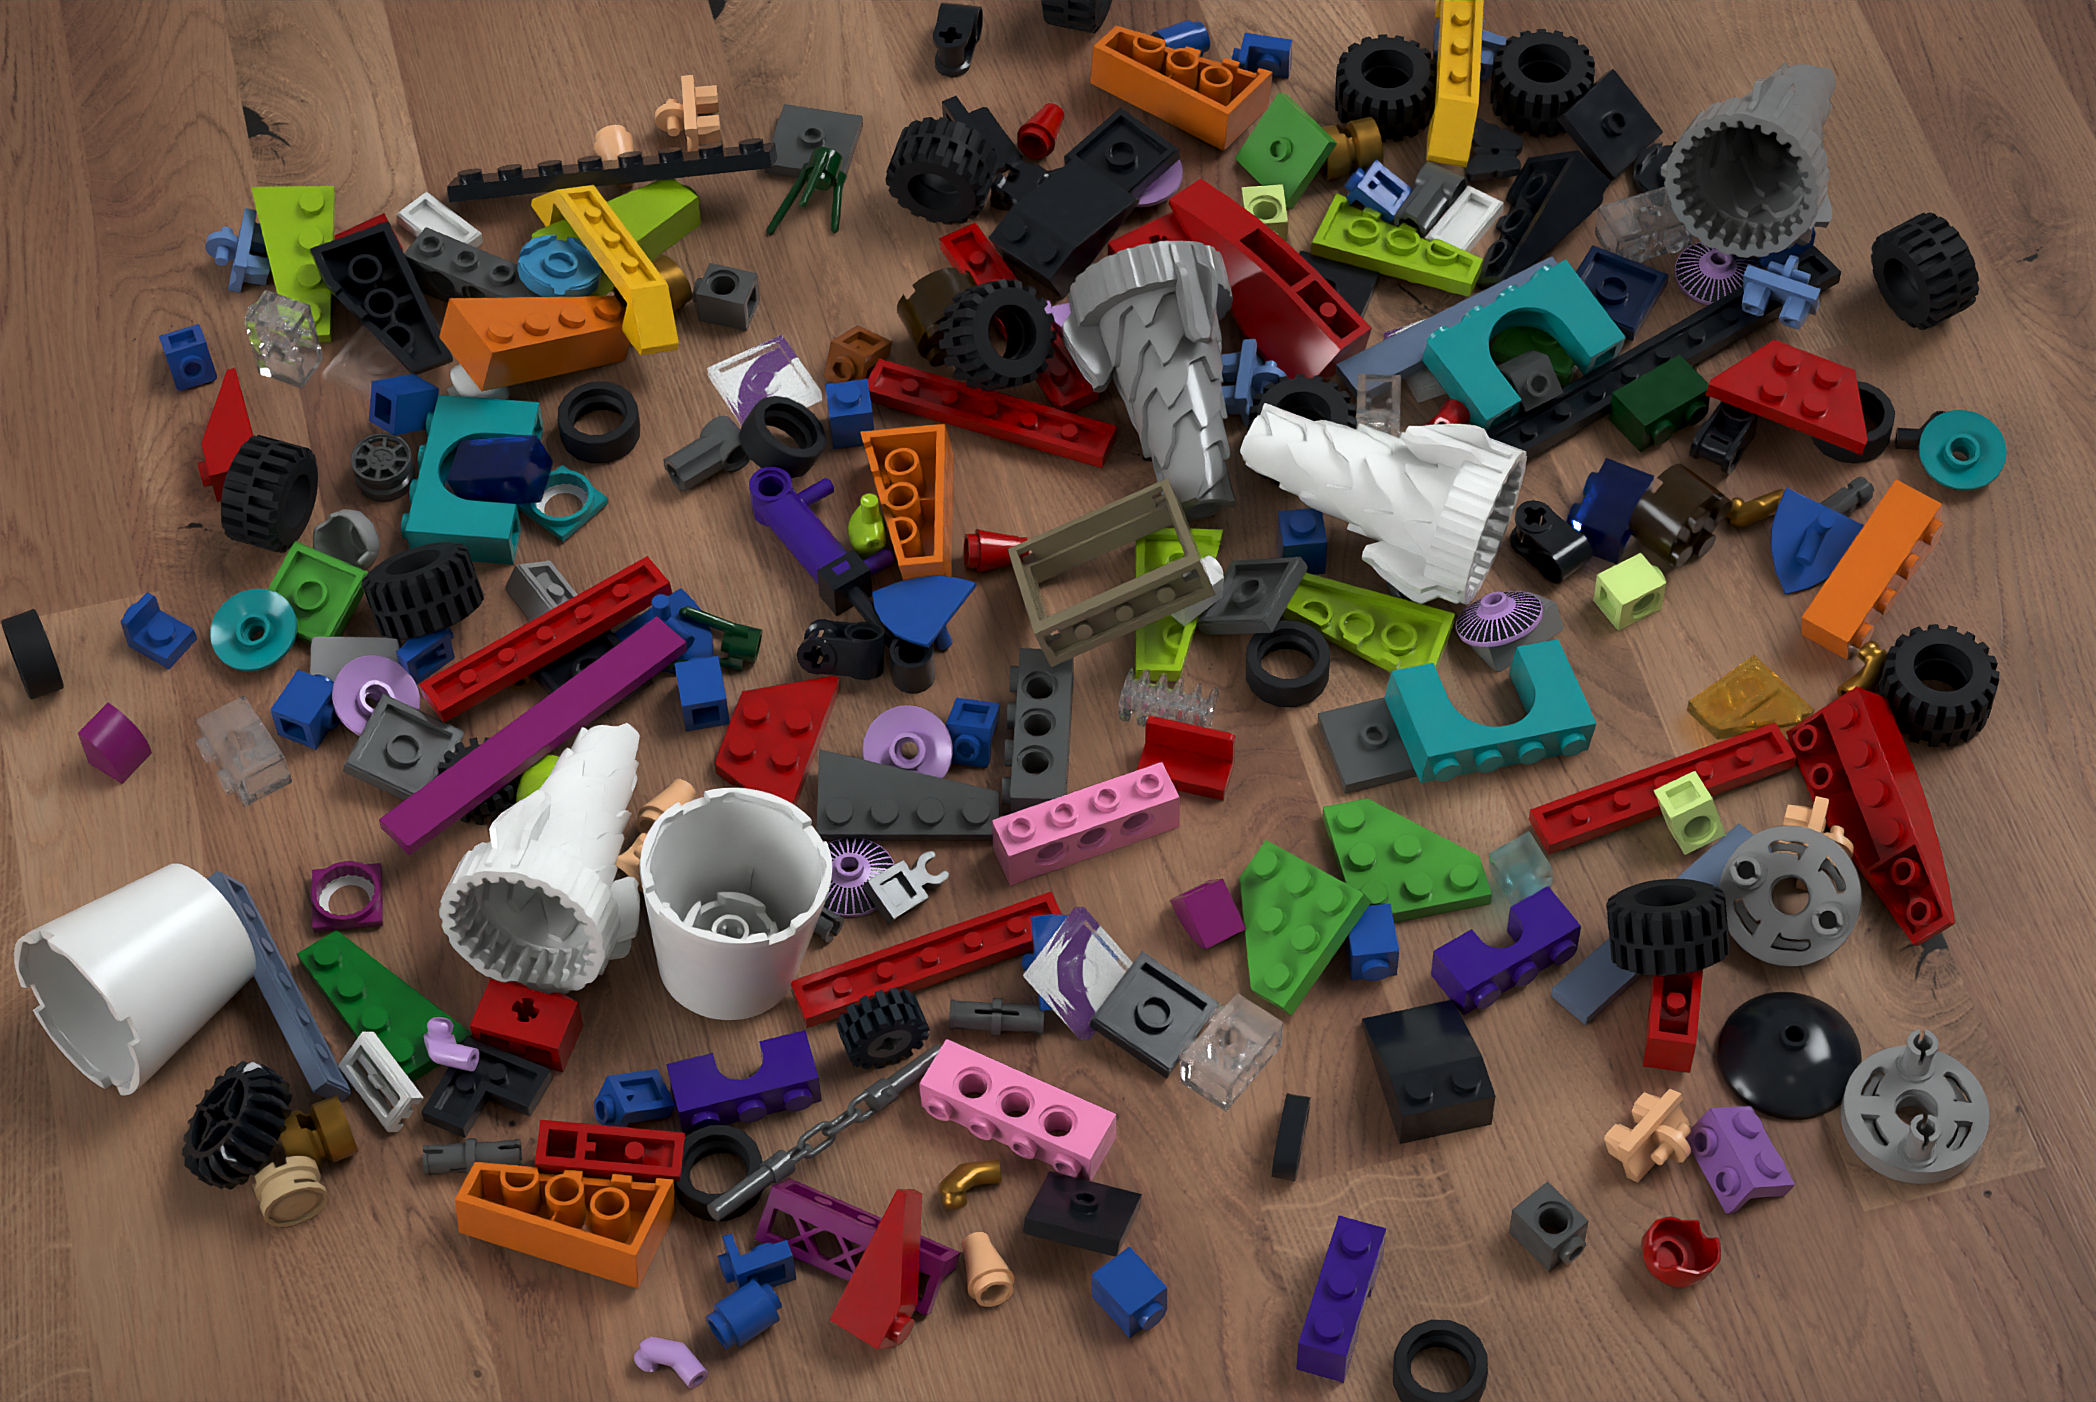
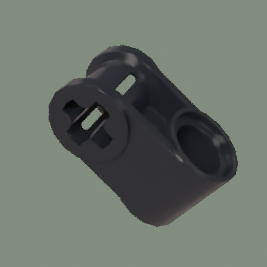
(956, 37)
(1725, 436)
(1552, 547)
(846, 649)

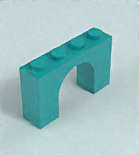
(1550, 301)
(436, 515)
(1450, 745)

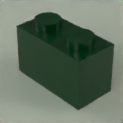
(1660, 403)

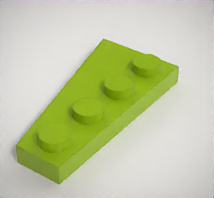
(291, 224)
(1395, 251)
(1372, 624)
(1166, 642)

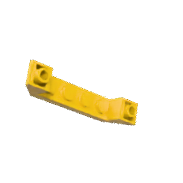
(1456, 81)
(649, 309)

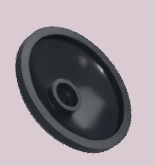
(1783, 1075)

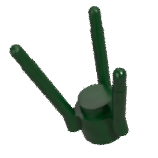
(819, 174)
(738, 640)

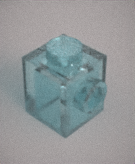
(1520, 868)

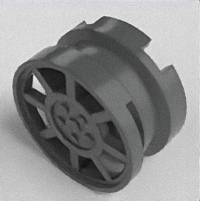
(383, 470)

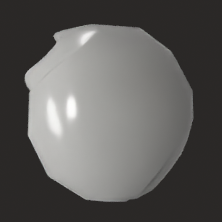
(348, 537)

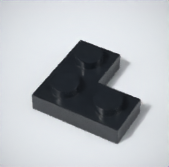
(497, 1078)

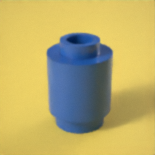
(1185, 34)
(744, 1314)

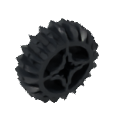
(236, 1125)

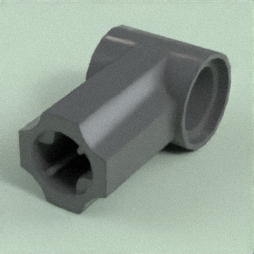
(1432, 194)
(714, 450)

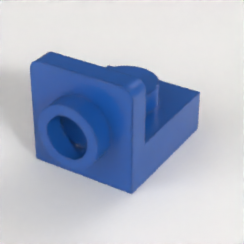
(1265, 53)
(1378, 190)
(188, 357)
(155, 632)
(426, 654)
(971, 731)
(633, 1099)
(764, 1263)

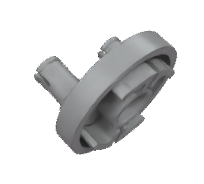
(1825, 920)
(1916, 1080)

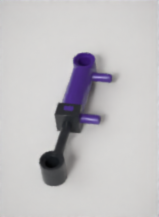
(841, 575)

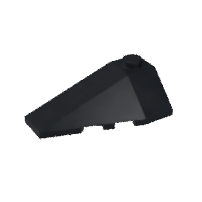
(1546, 205)
(381, 291)

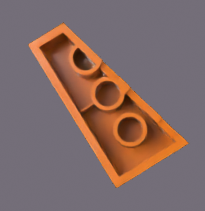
(1179, 86)
(532, 337)
(916, 494)
(1874, 570)
(568, 1218)

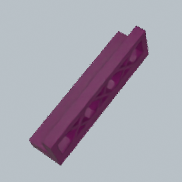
(849, 1225)

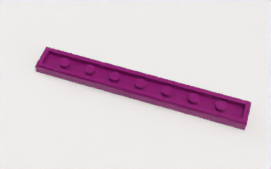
(532, 736)

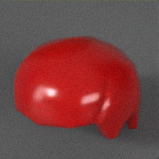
(1679, 1252)

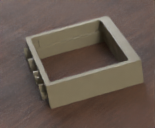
(1122, 607)

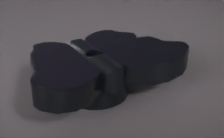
(1493, 153)

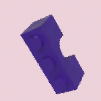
(1478, 973)
(782, 1083)
(1339, 1298)

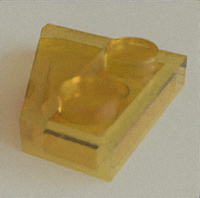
(1746, 701)

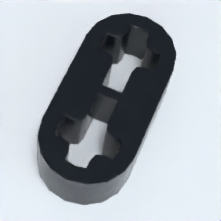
(1291, 1137)

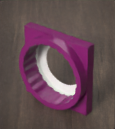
(340, 874)

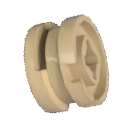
(290, 1191)

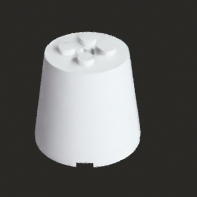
(733, 899)
(135, 973)

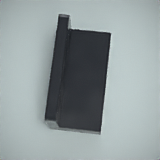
(984, 123)

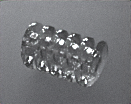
(1158, 700)

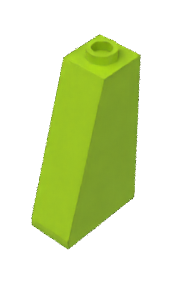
(652, 214)

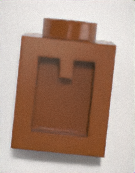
(854, 354)

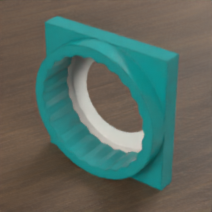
(572, 482)

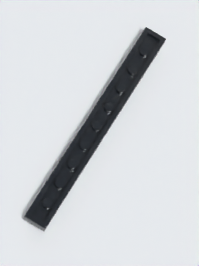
(1692, 338)

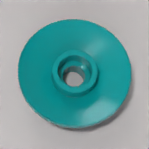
(1964, 433)
(244, 617)

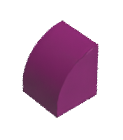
(114, 743)
(1208, 913)

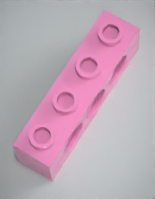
(1086, 823)
(1005, 1090)

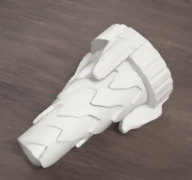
(1429, 497)
(543, 891)

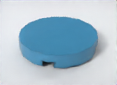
(558, 267)

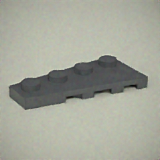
(898, 804)

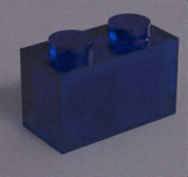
(501, 470)
(1608, 508)

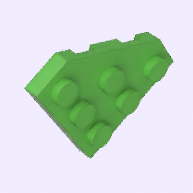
(1403, 862)
(1293, 923)

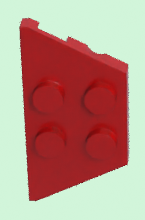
(1796, 392)
(776, 736)

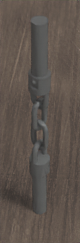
(783, 1163)

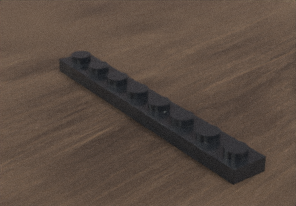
(628, 168)

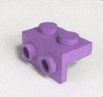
(1738, 1157)

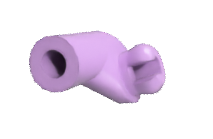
(444, 1049)
(670, 1353)

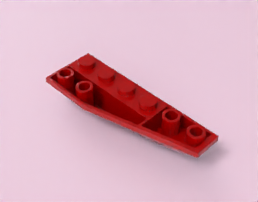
(1273, 288)
(1874, 793)

